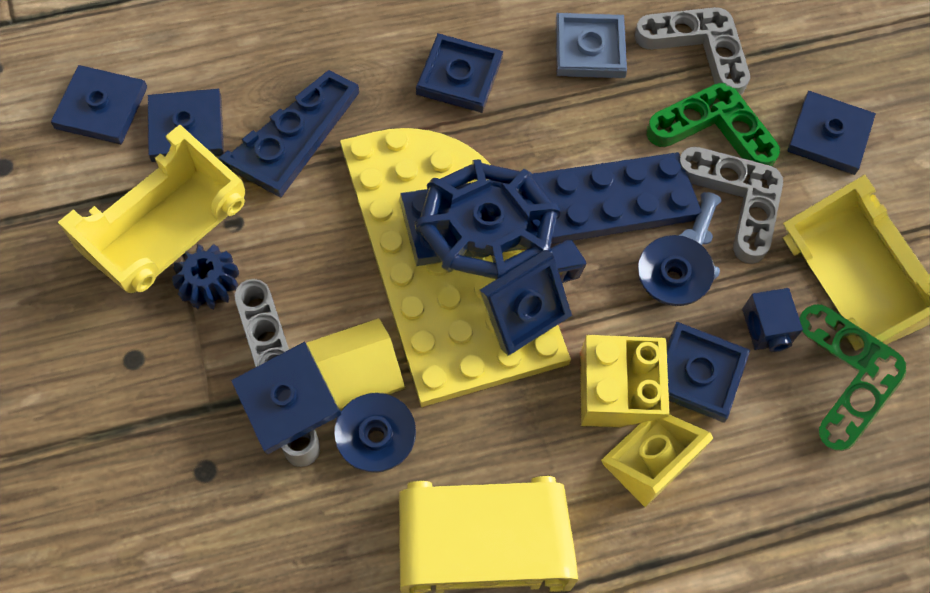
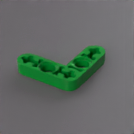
(720, 114)
(864, 363)

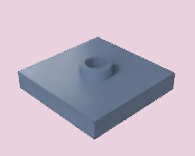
(590, 45)

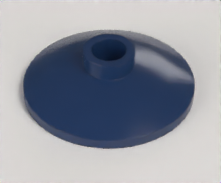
(681, 256)
(370, 414)

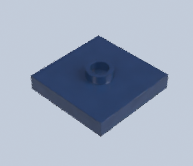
(459, 73)
(99, 104)
(194, 110)
(831, 132)
(526, 302)
(703, 371)
(286, 398)

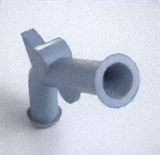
(700, 228)

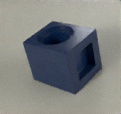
(772, 320)

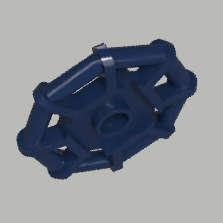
(481, 236)

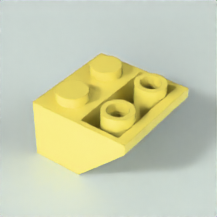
(623, 380)

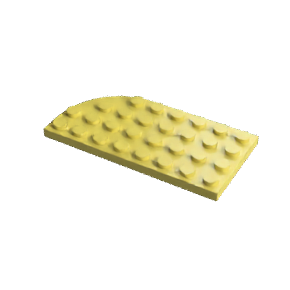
(434, 310)

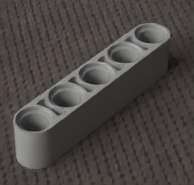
(265, 319)

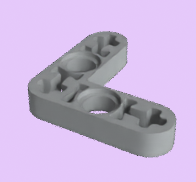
(710, 37)
(753, 195)

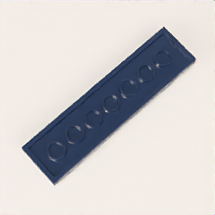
(591, 201)

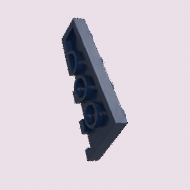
(286, 143)

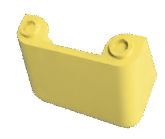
(159, 215)
(863, 263)
(485, 536)

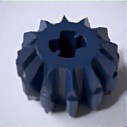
(191, 273)

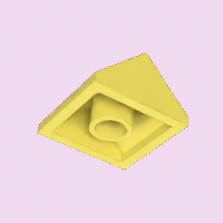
(358, 362)
(655, 455)

